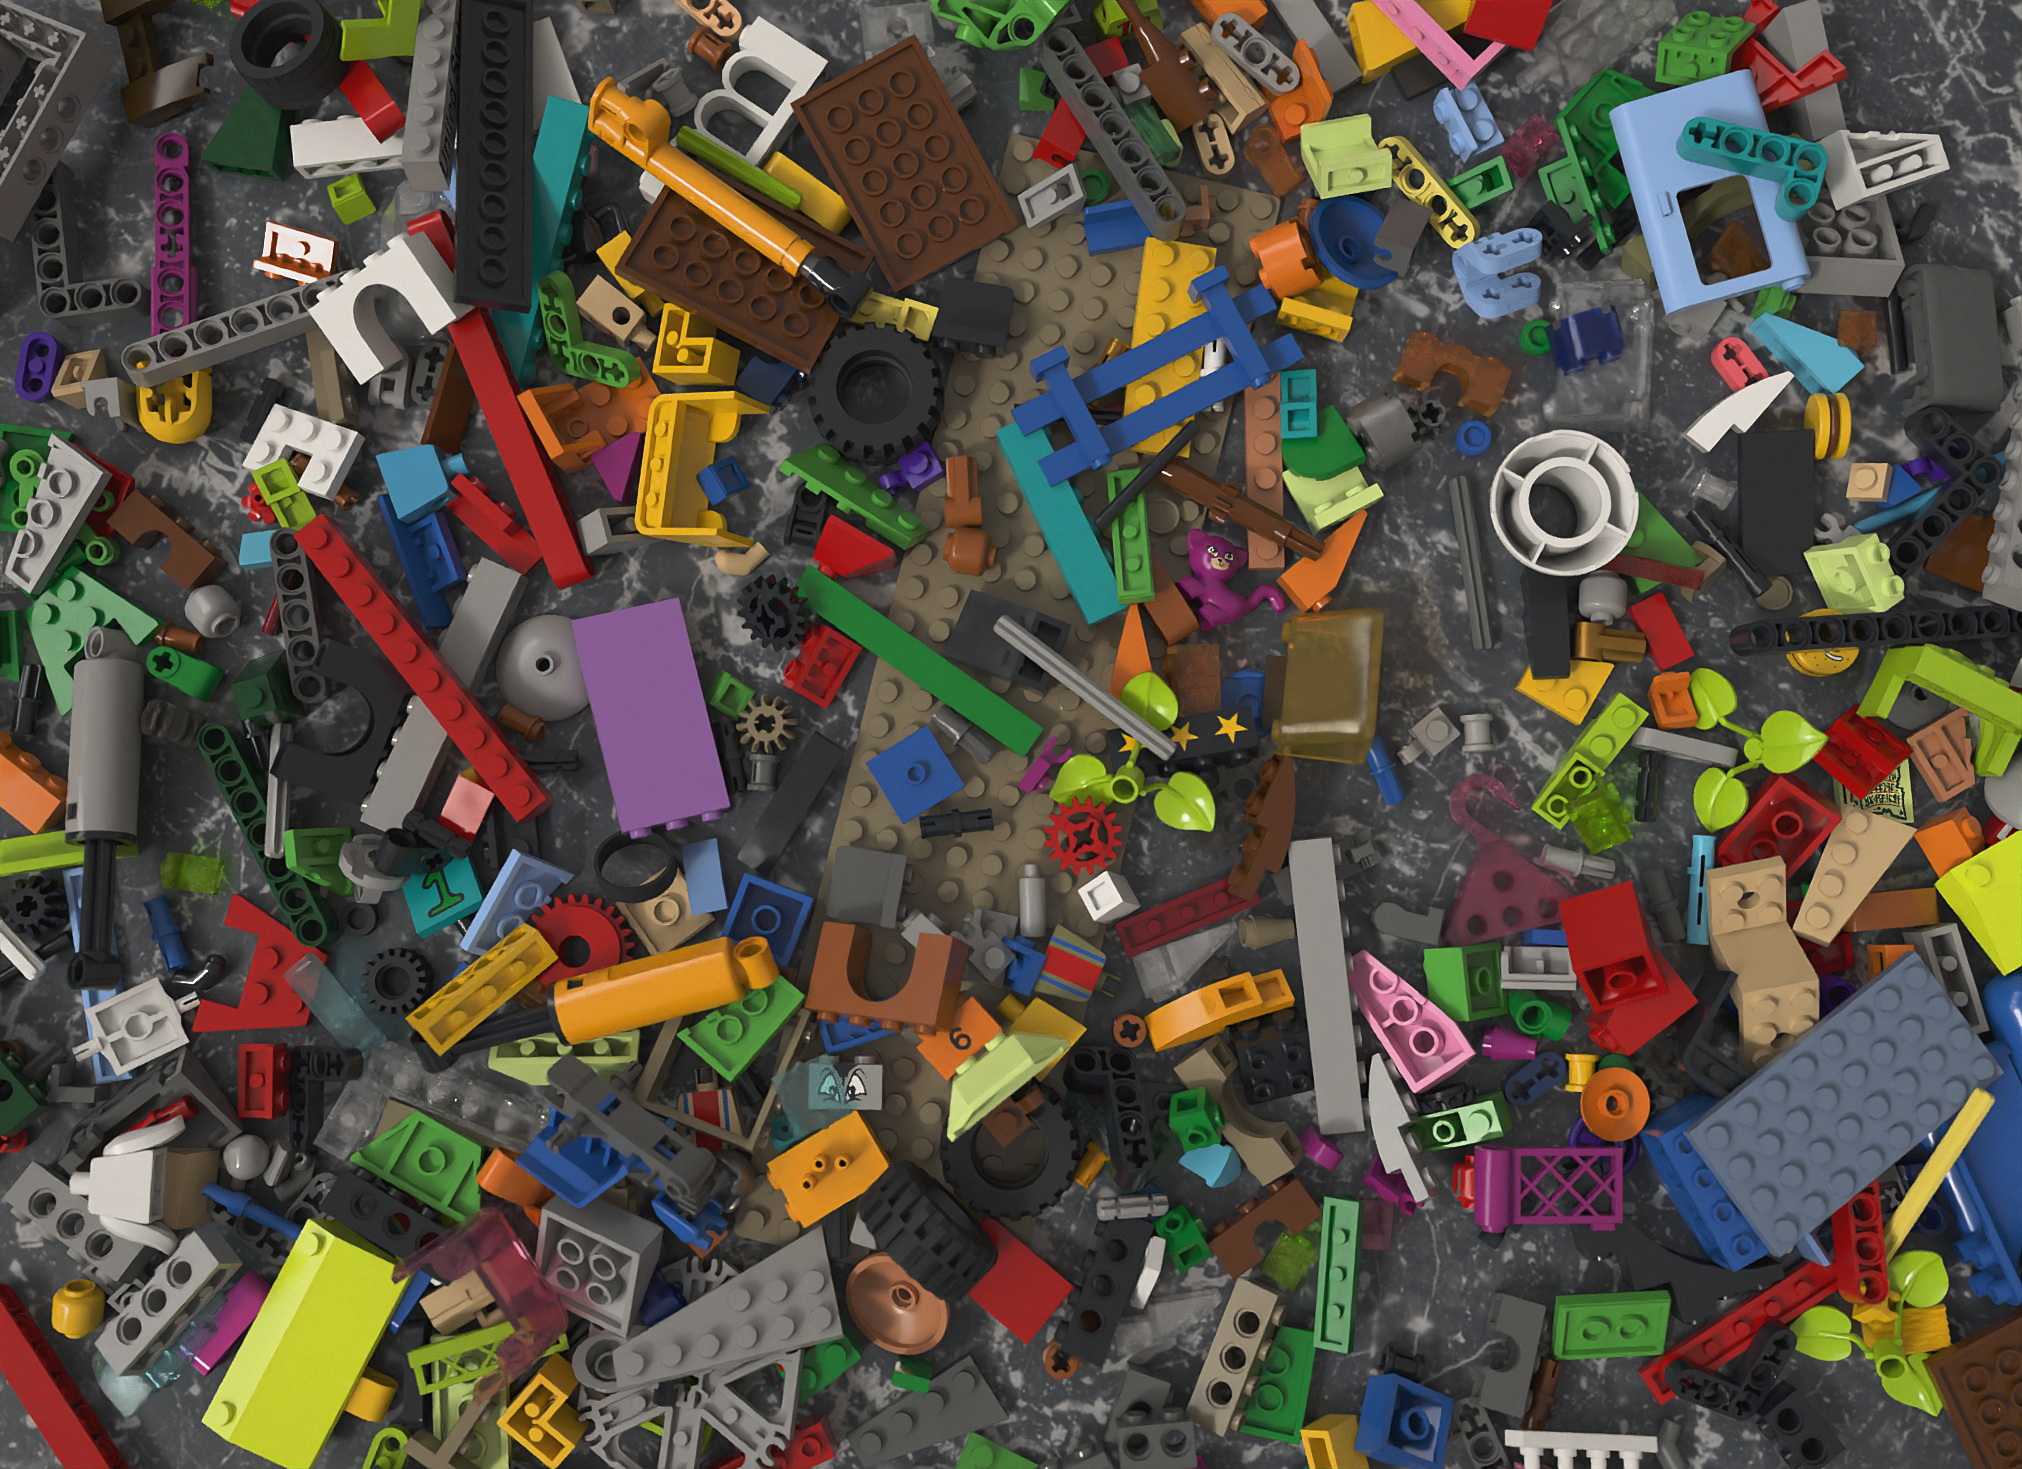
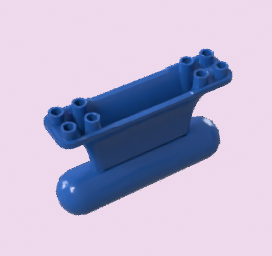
(1987, 1176)

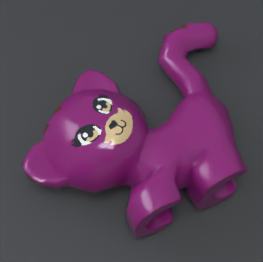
(1214, 564)

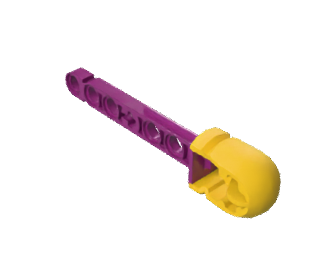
(174, 420)

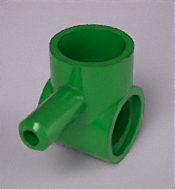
(1547, 1020)

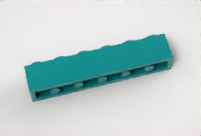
(1063, 526)

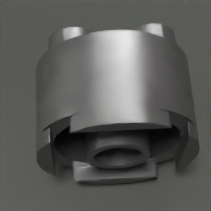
(1383, 430)

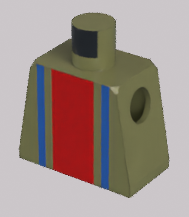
(1074, 969)

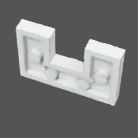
(330, 446)

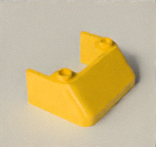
(678, 447)

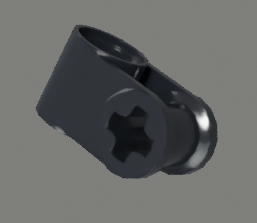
(806, 519)
(407, 854)

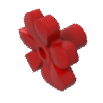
(259, 506)

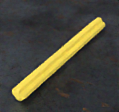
(1936, 1169)

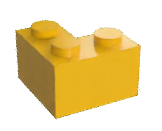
(690, 352)
(542, 1417)

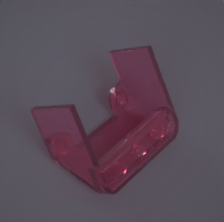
(512, 1278)

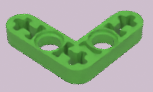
(568, 349)

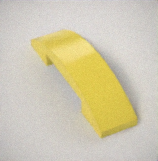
(905, 314)

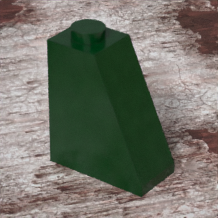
(252, 140)
(265, 692)

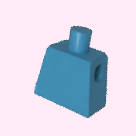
(420, 480)

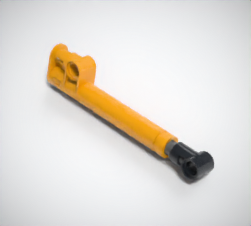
(642, 135)

